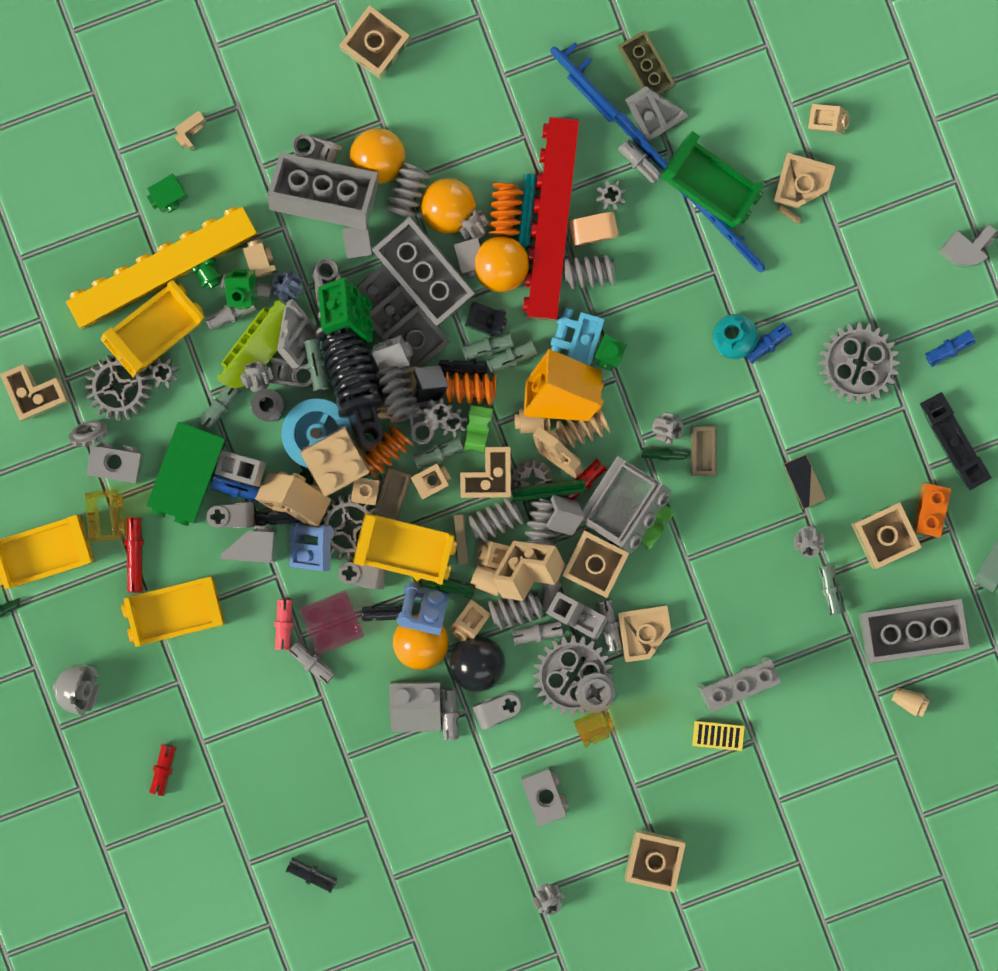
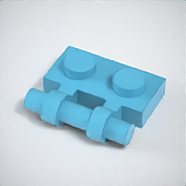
(584, 338)

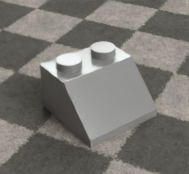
(254, 546)
(415, 706)

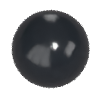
(477, 664)

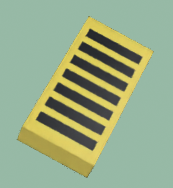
(718, 735)

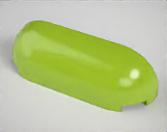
(256, 344)

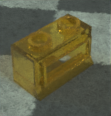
(118, 525)
(594, 727)

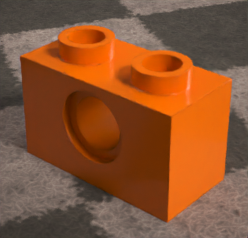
(931, 510)

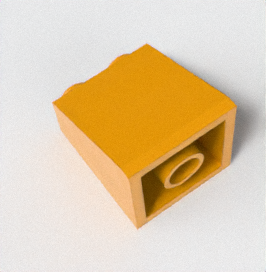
(563, 389)

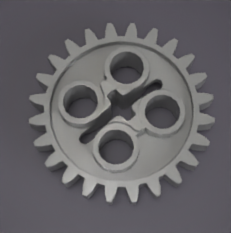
(880, 369)
(552, 664)

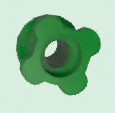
(208, 273)

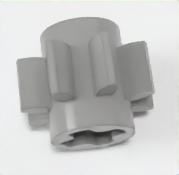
(614, 189)
(475, 225)
(157, 369)
(256, 376)
(443, 411)
(458, 425)
(667, 427)
(808, 541)
(548, 899)

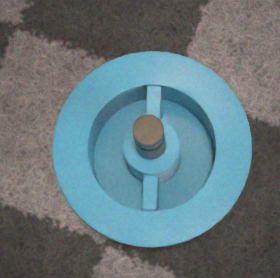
(309, 423)

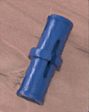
(769, 342)
(950, 348)
(221, 484)

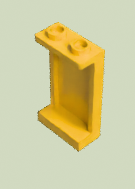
(153, 328)
(405, 548)
(44, 552)
(173, 611)

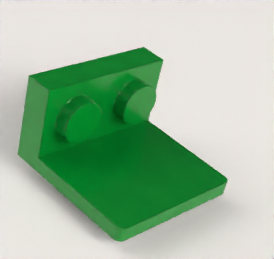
(345, 306)

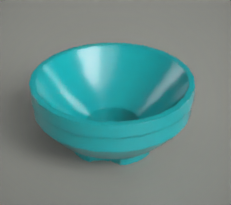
(741, 345)

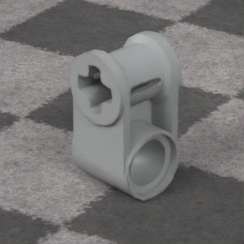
(318, 148)
(287, 375)
(417, 421)
(236, 515)
(366, 576)
(492, 710)

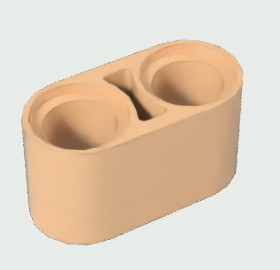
(593, 228)

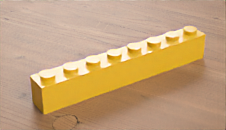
(160, 268)

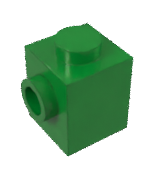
(166, 194)
(241, 289)
(609, 353)

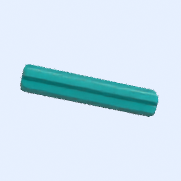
(527, 209)

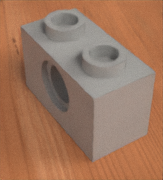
(100, 467)
(544, 811)

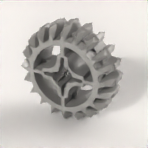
(123, 398)
(343, 506)

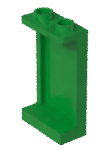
(711, 182)
(185, 473)

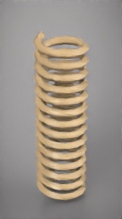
(782, 209)

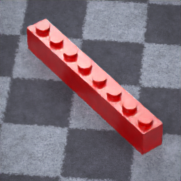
(552, 218)

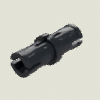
(311, 874)

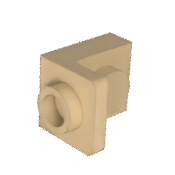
(828, 119)
(192, 126)
(365, 491)
(491, 553)
(469, 621)

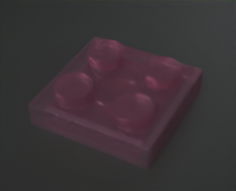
(331, 622)

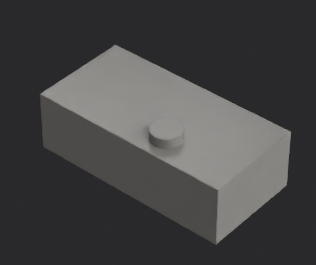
(323, 191)
(424, 271)
(914, 631)

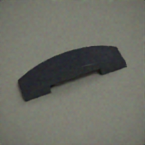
(954, 441)

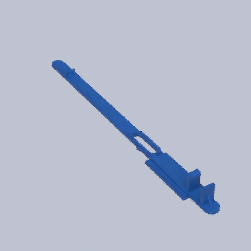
(610, 113)

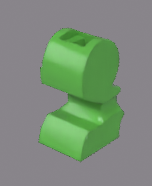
(478, 428)
(655, 531)

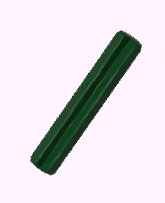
(549, 490)

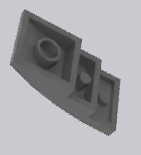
(398, 314)

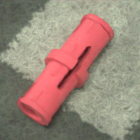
(283, 624)

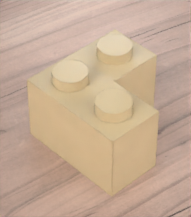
(29, 398)
(495, 479)
(294, 496)
(525, 565)

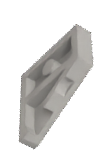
(653, 112)
(295, 329)

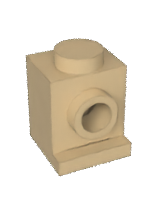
(259, 258)
(421, 480)

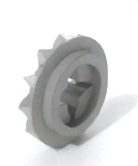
(88, 433)
(523, 471)
(606, 693)

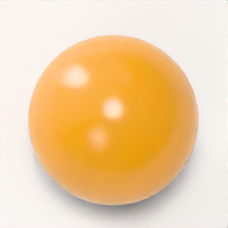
(378, 152)
(446, 205)
(501, 264)
(420, 649)

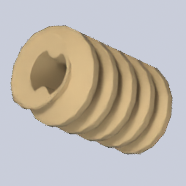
(579, 429)

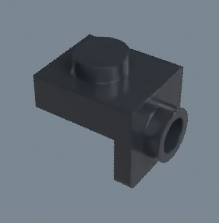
(486, 319)

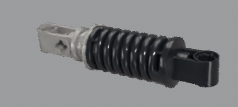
(350, 371)

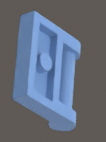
(310, 555)
(431, 611)

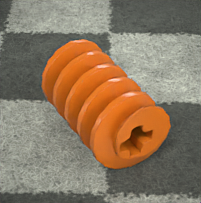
(506, 209)
(470, 388)
(386, 449)

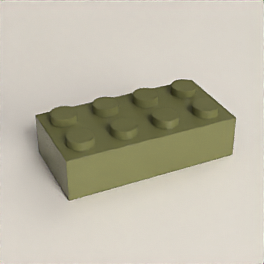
(646, 64)

